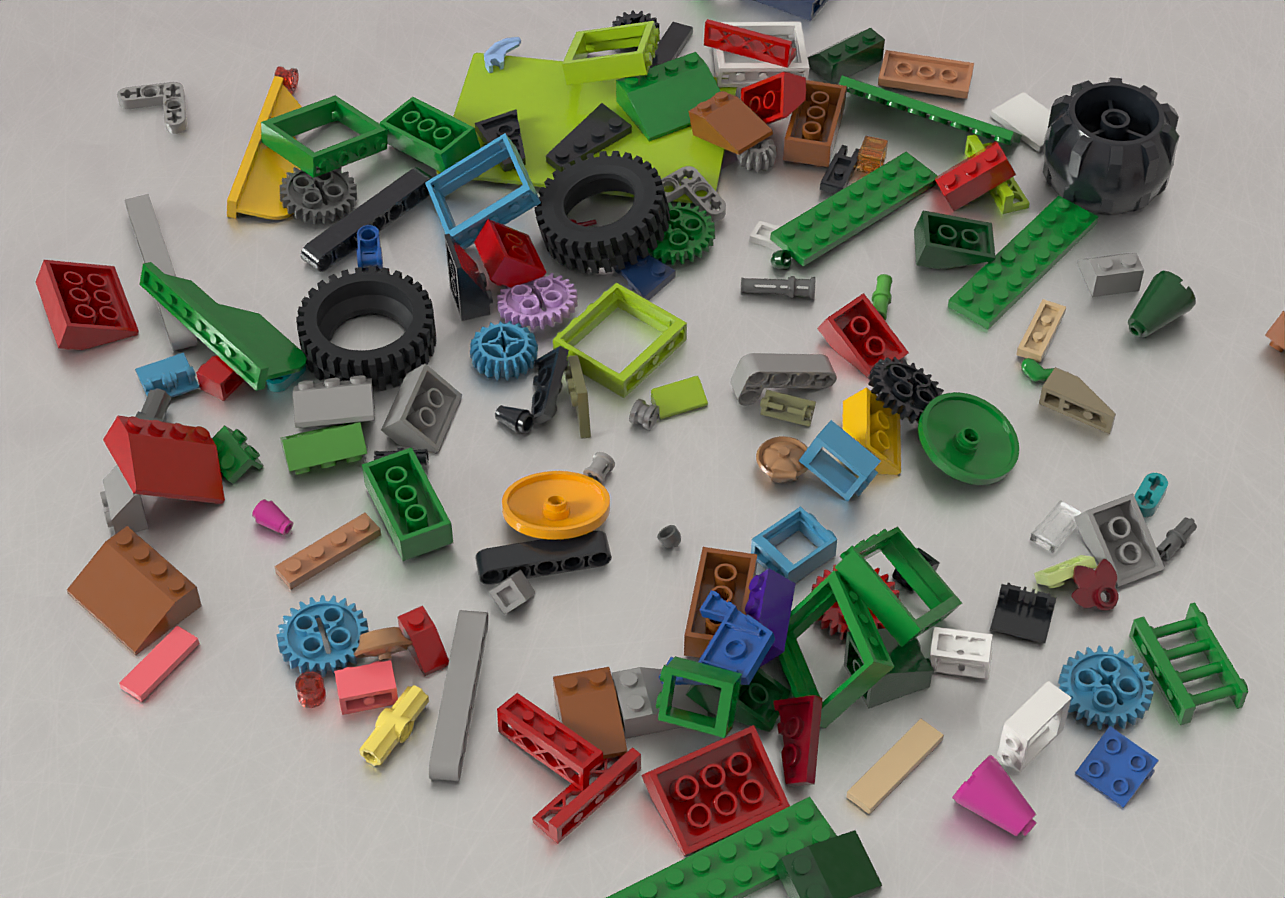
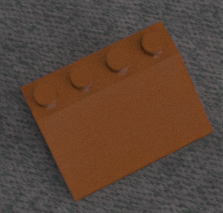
(134, 591)

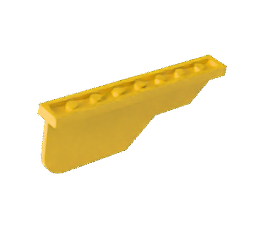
(262, 169)

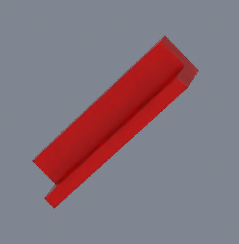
(748, 43)
(549, 739)
(588, 800)

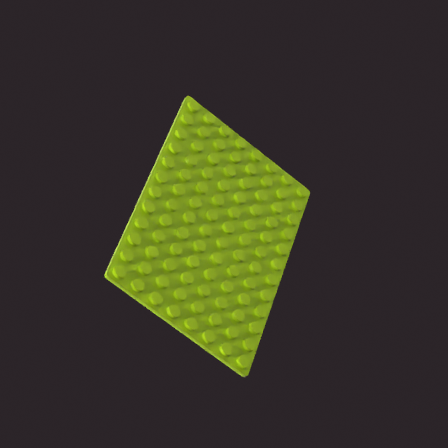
(552, 110)

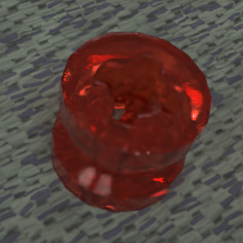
(290, 77)
(313, 682)

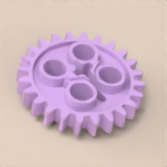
(551, 294)

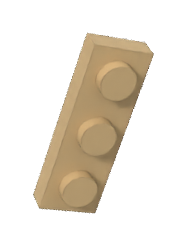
(1041, 330)

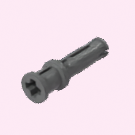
(748, 286)

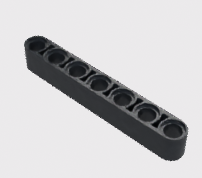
(377, 211)

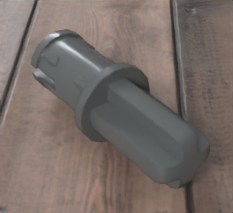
(1176, 538)

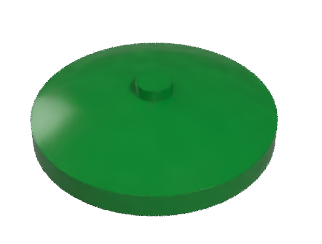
(968, 438)

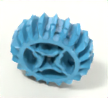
(488, 350)

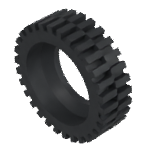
(610, 243)
(360, 295)

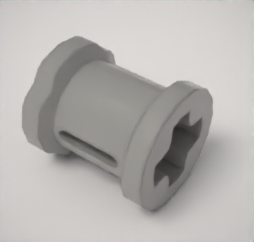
(598, 467)

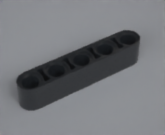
(543, 557)

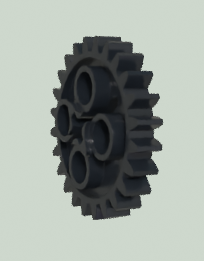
(903, 387)

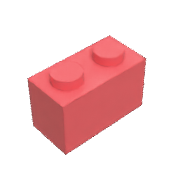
(366, 687)

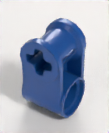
(369, 247)

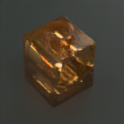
(871, 154)

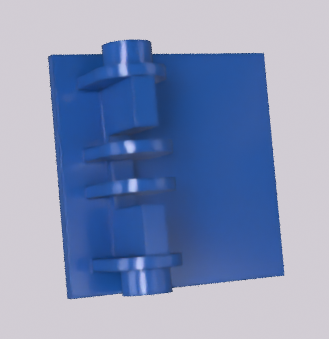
(1117, 766)

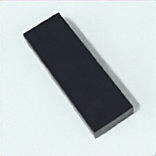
(672, 43)

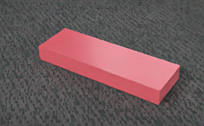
(159, 663)

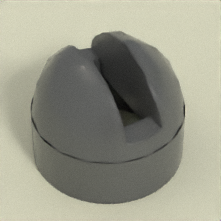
(669, 536)

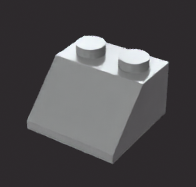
(1112, 274)
(123, 504)

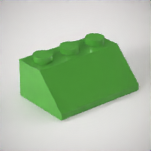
(324, 447)

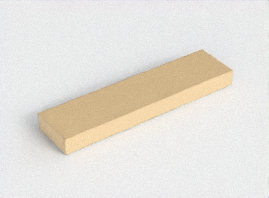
(894, 766)

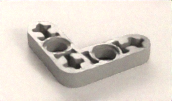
(130, 98)
(690, 187)

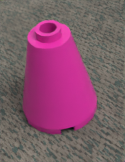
(996, 798)

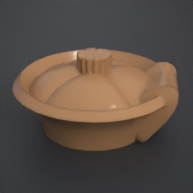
(781, 457)
(382, 643)

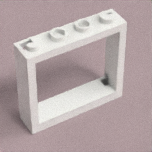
(749, 73)

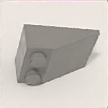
(1122, 537)
(637, 698)

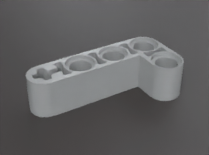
(773, 370)

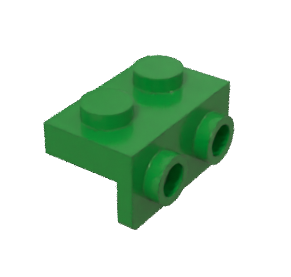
(234, 453)

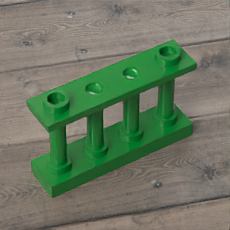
(1171, 681)

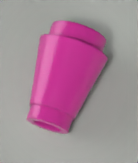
(271, 516)

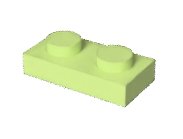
(1057, 574)

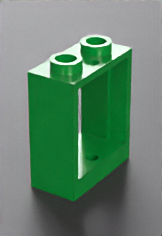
(703, 673)

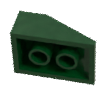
(952, 241)
(754, 701)
(829, 869)

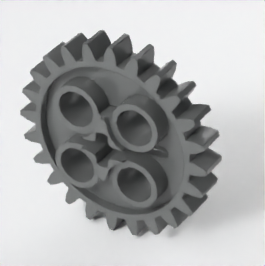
(329, 198)

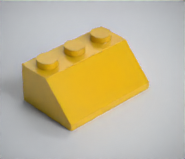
(874, 429)

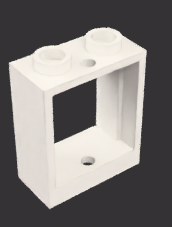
(961, 648)
(1033, 726)

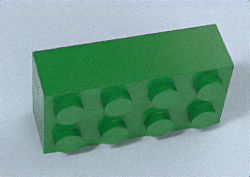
(430, 134)
(407, 504)

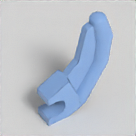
(496, 53)

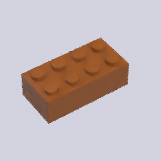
(815, 124)
(730, 577)

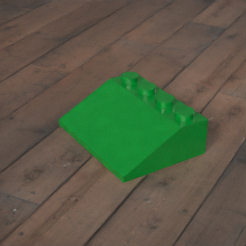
(663, 97)

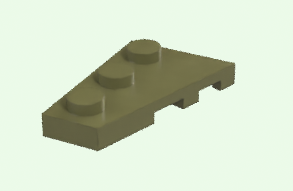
(578, 394)

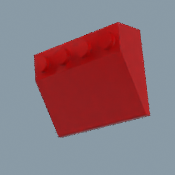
(84, 304)
(166, 459)
(716, 790)

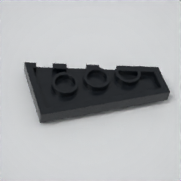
(592, 135)

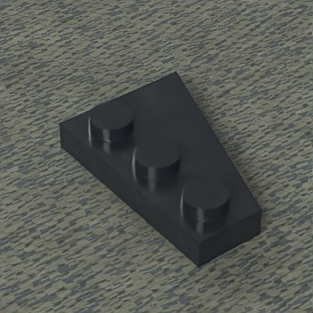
(548, 383)

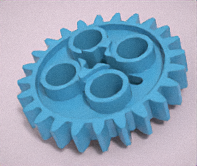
(301, 635)
(1106, 687)

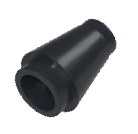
(515, 418)

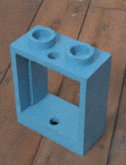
(849, 453)
(807, 524)

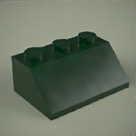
(848, 56)

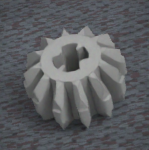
(759, 156)

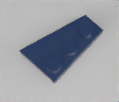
(647, 276)

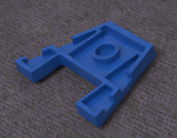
(737, 644)

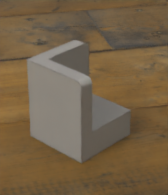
(512, 592)

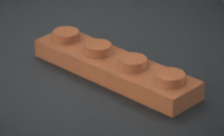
(327, 550)

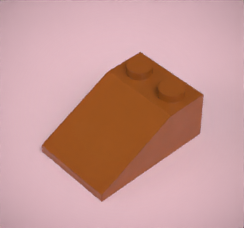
(728, 123)
(590, 708)

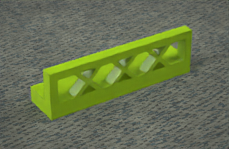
(1002, 194)

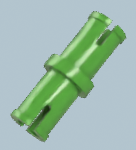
(882, 296)

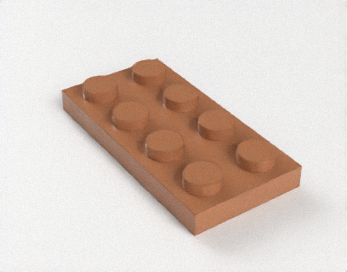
(926, 74)

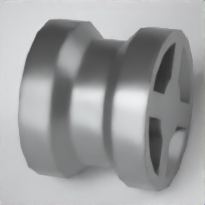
(644, 414)

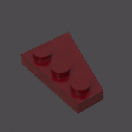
(800, 731)

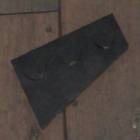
(502, 124)

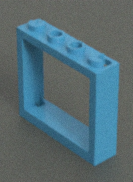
(471, 167)

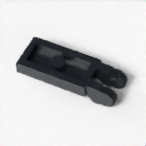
(839, 171)

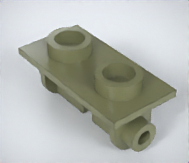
(787, 408)

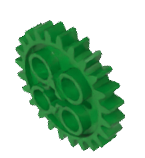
(687, 235)

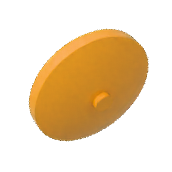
(556, 505)

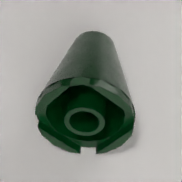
(1161, 304)

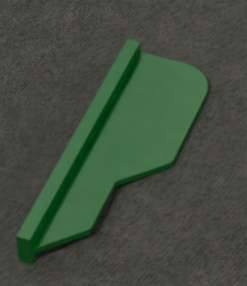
(235, 335)

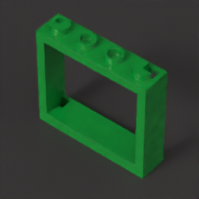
(279, 133)
(879, 596)
(864, 632)

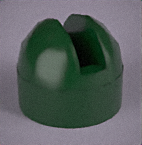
(781, 259)

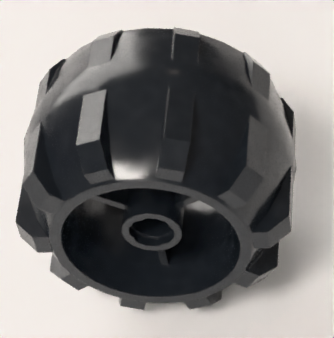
(1110, 146)

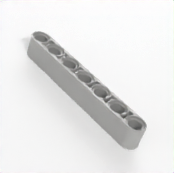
(458, 696)

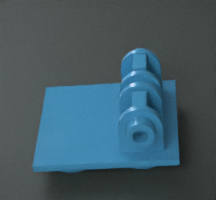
(170, 375)

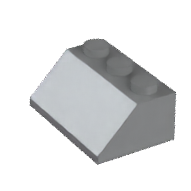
(333, 402)
(422, 410)

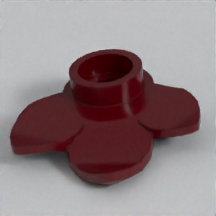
(1093, 583)

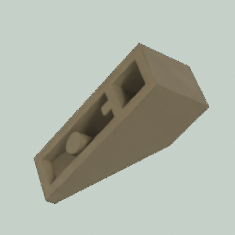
(1073, 398)

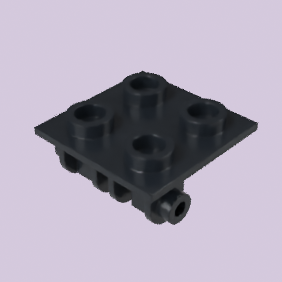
(1023, 613)

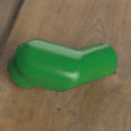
(1035, 370)

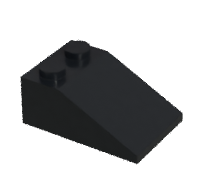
(466, 282)

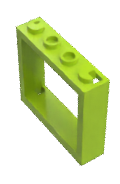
(581, 69)
(672, 337)

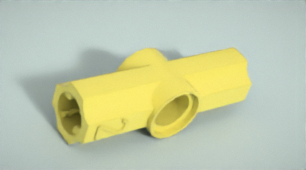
(394, 725)

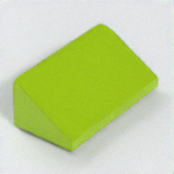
(679, 397)

